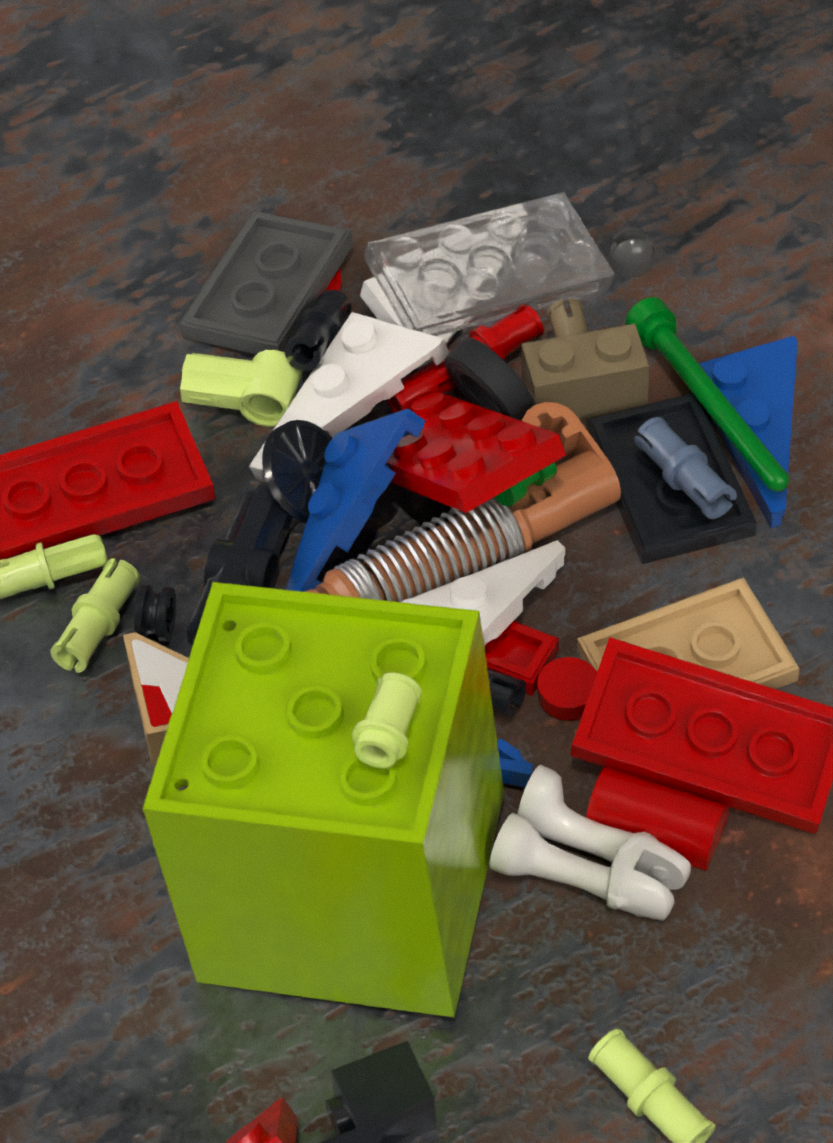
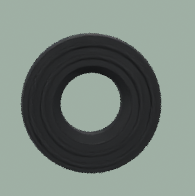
(487, 379)

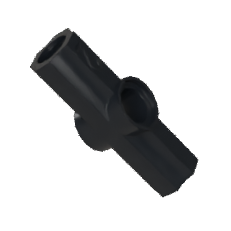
(249, 550)

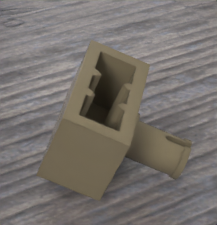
(585, 369)

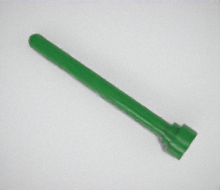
(658, 331)

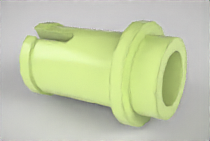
(381, 736)

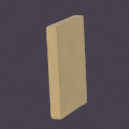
(711, 629)

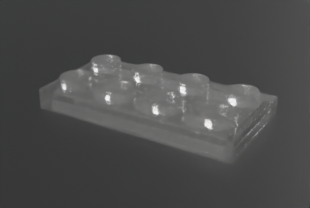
(488, 265)

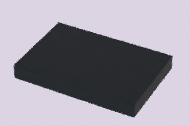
(657, 516)

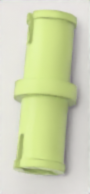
(95, 615)
(650, 1090)

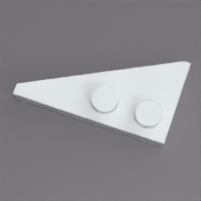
(499, 588)

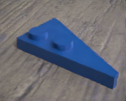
(762, 391)
(348, 490)

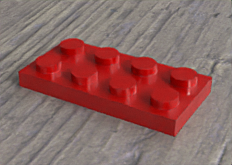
(469, 452)
(100, 480)
(709, 735)

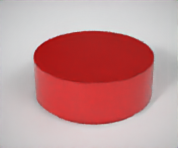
(565, 687)

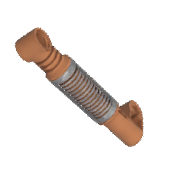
(491, 531)

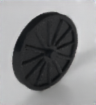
(294, 465)

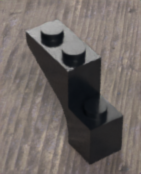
(381, 1099)

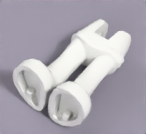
(640, 865)

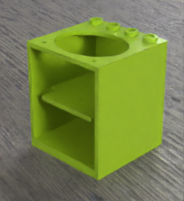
(288, 848)

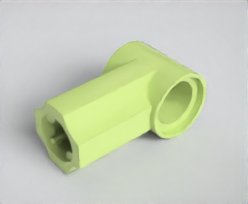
(256, 387)

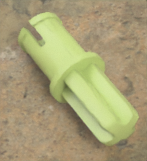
(46, 565)

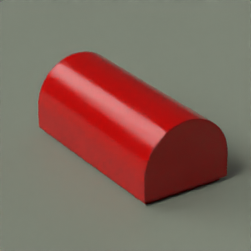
(672, 816)

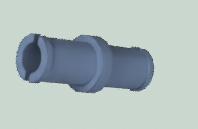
(685, 467)

